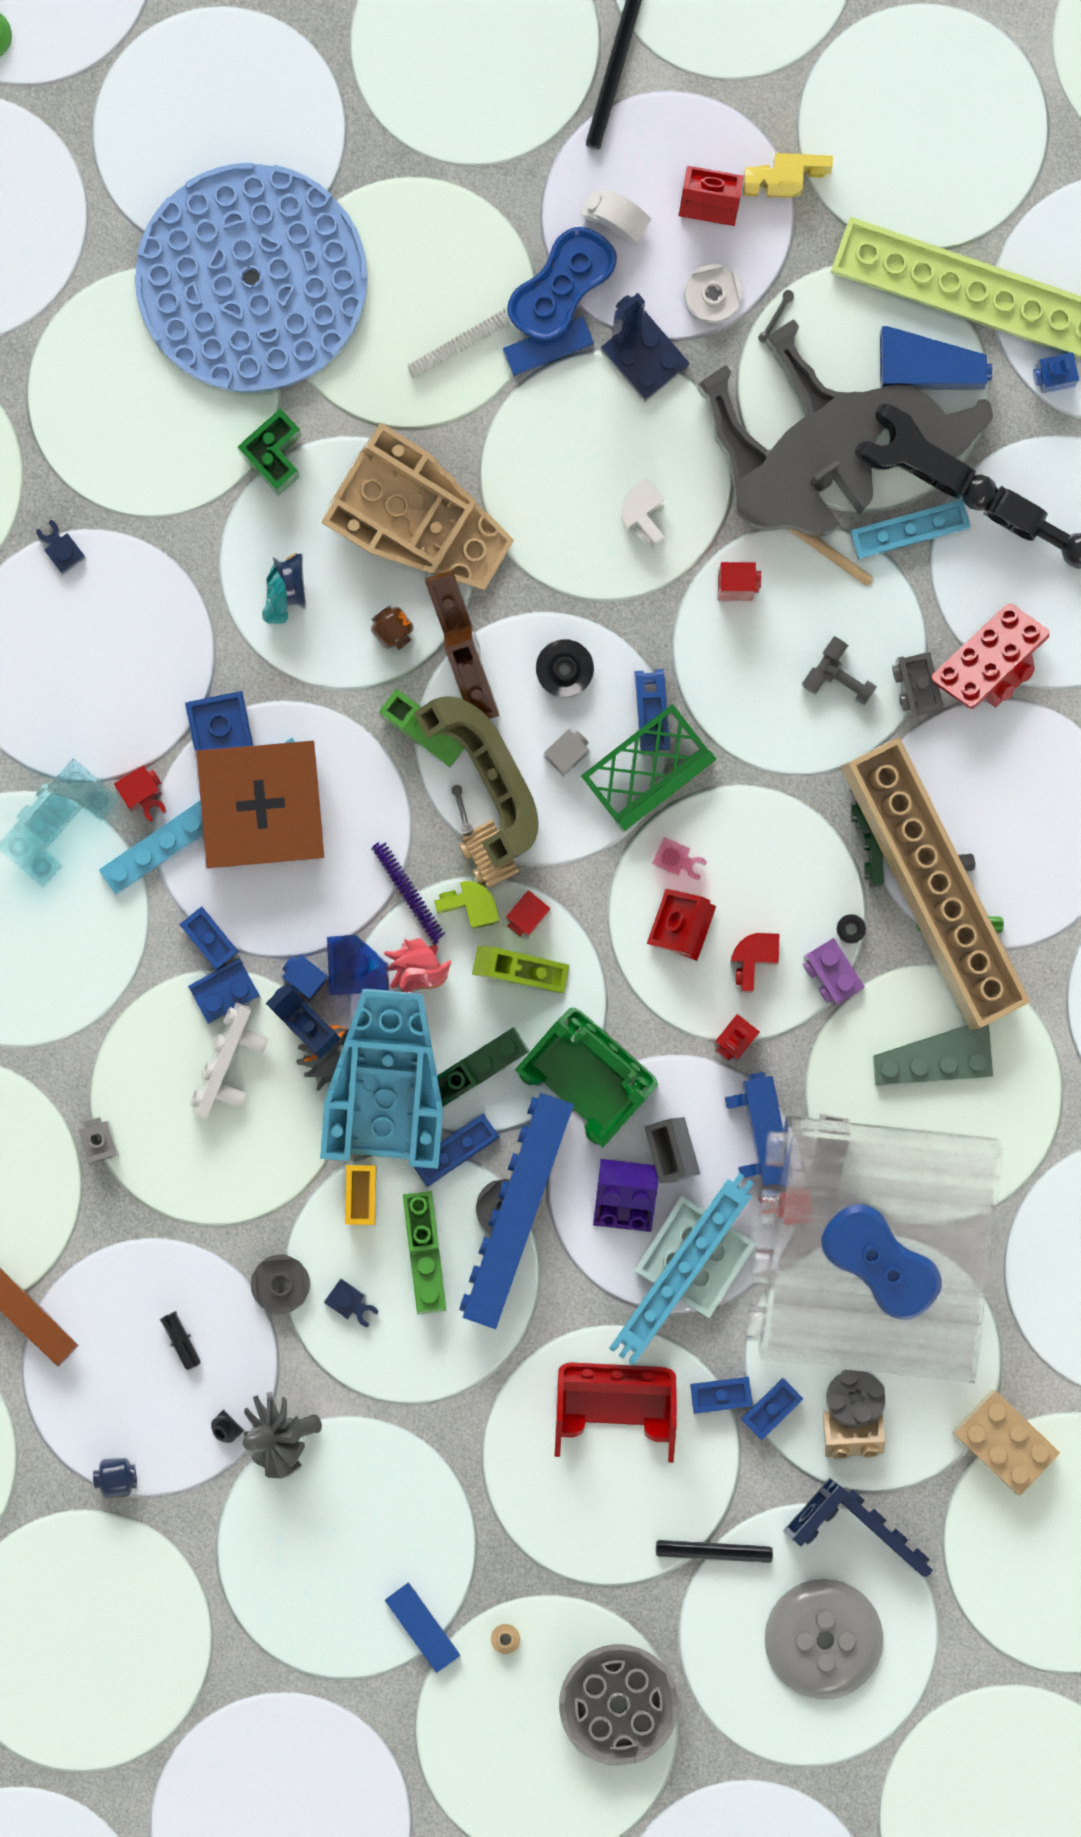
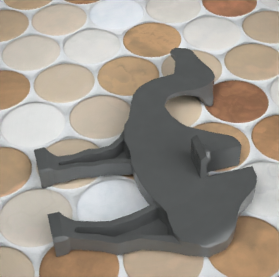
(780, 484)

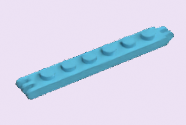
(683, 1268)

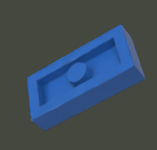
(209, 938)
(721, 1395)
(772, 1408)

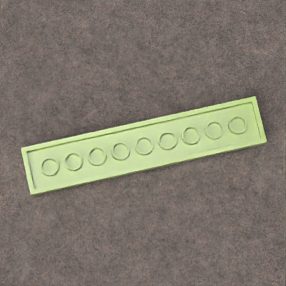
(960, 286)

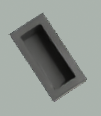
(672, 1150)

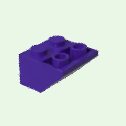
(625, 1195)

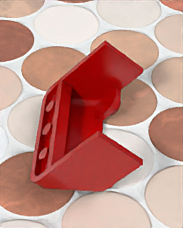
(616, 1397)

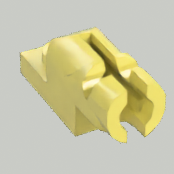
(786, 175)

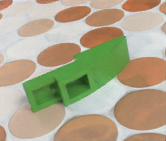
(424, 1252)

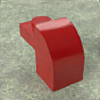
(752, 950)

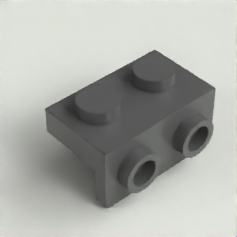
(919, 692)

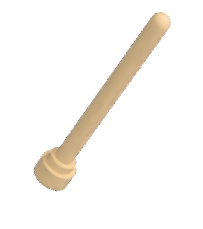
(836, 557)

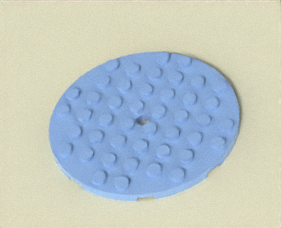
(239, 223)

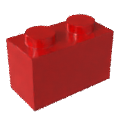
(738, 581)

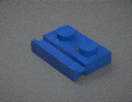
(223, 989)

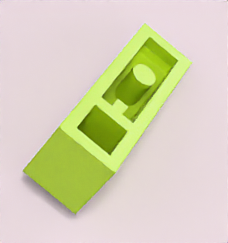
(520, 969)

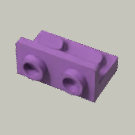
(833, 972)

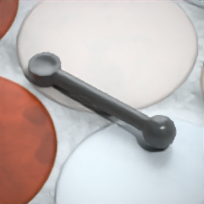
(787, 296)
(466, 828)

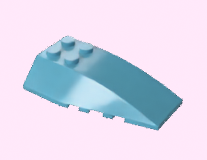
(385, 1085)

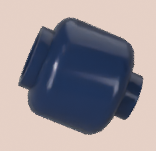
(115, 1477)

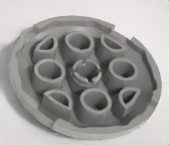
(793, 1635)
(625, 1734)

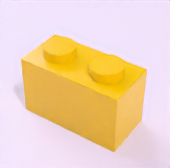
(360, 1195)

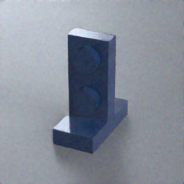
(303, 1020)

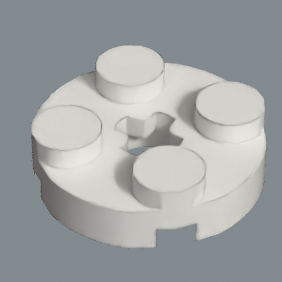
(722, 280)

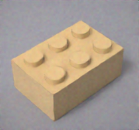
(1005, 1442)

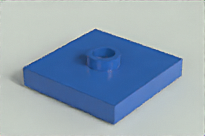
(219, 722)

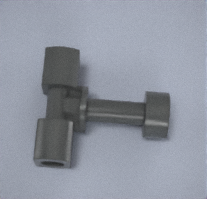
(830, 669)

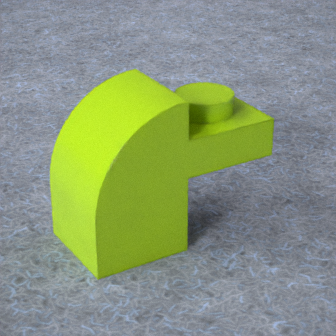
(478, 903)

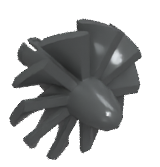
(277, 1437)

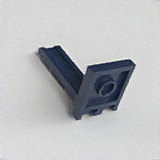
(642, 349)
(824, 1507)

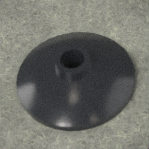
(564, 653)

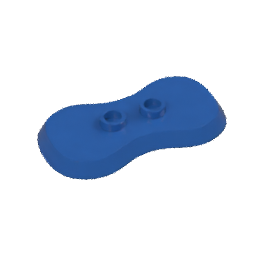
(574, 267)
(898, 1278)

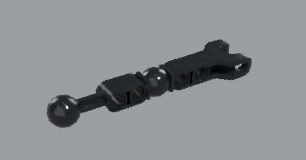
(958, 480)

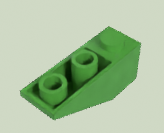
(400, 714)

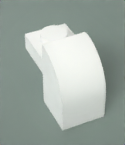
(617, 214)
(636, 509)

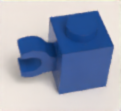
(1056, 373)
(303, 976)

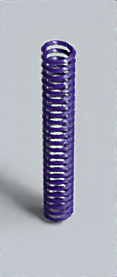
(415, 908)

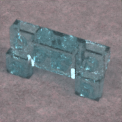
(50, 815)

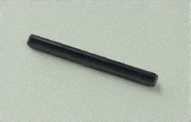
(613, 73)

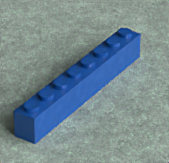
(517, 1212)

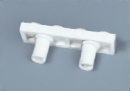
(224, 1047)

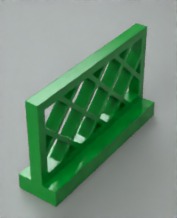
(663, 788)

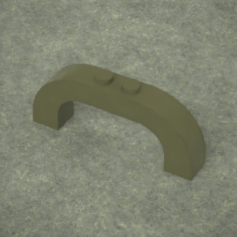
(496, 768)

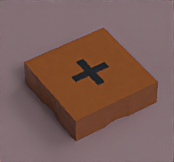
(259, 804)

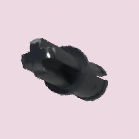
(180, 1340)

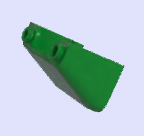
(590, 1072)

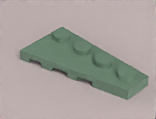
(945, 1056)

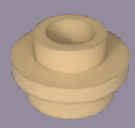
(505, 1629)

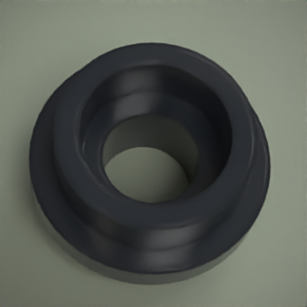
(860, 928)

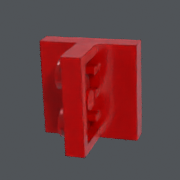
(711, 195)
(682, 923)

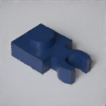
(62, 550)
(346, 1300)

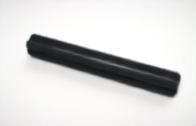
(714, 1551)

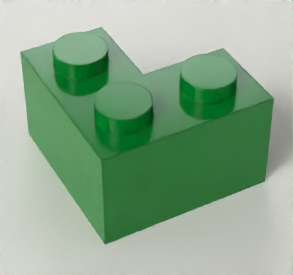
(265, 451)

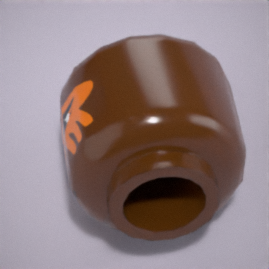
(392, 628)

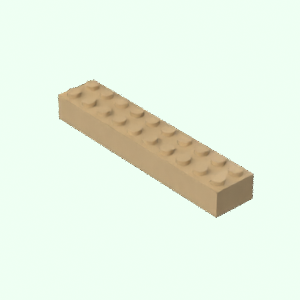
(935, 884)

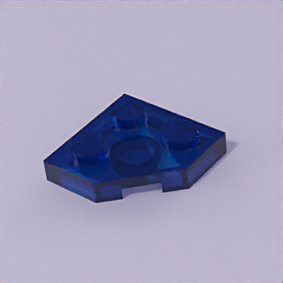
(354, 966)

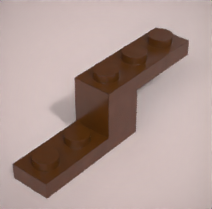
(461, 642)

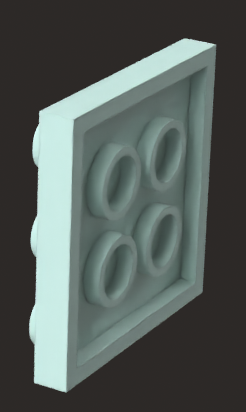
(718, 1271)

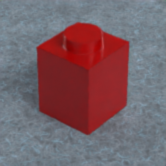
(527, 914)

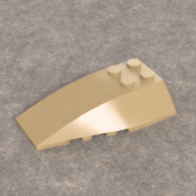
(415, 512)

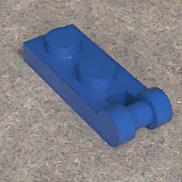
(649, 706)

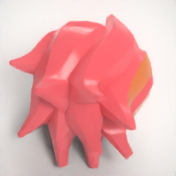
(417, 966)

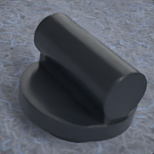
(225, 1427)

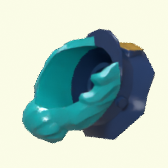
(284, 589)

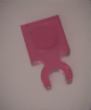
(674, 857)

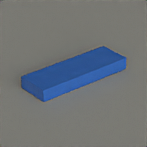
(534, 353)
(460, 1148)
(422, 1627)

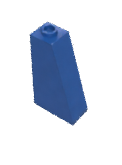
(930, 363)

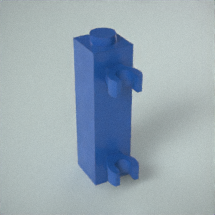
(763, 1116)

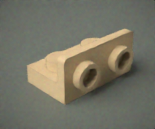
(847, 1442)

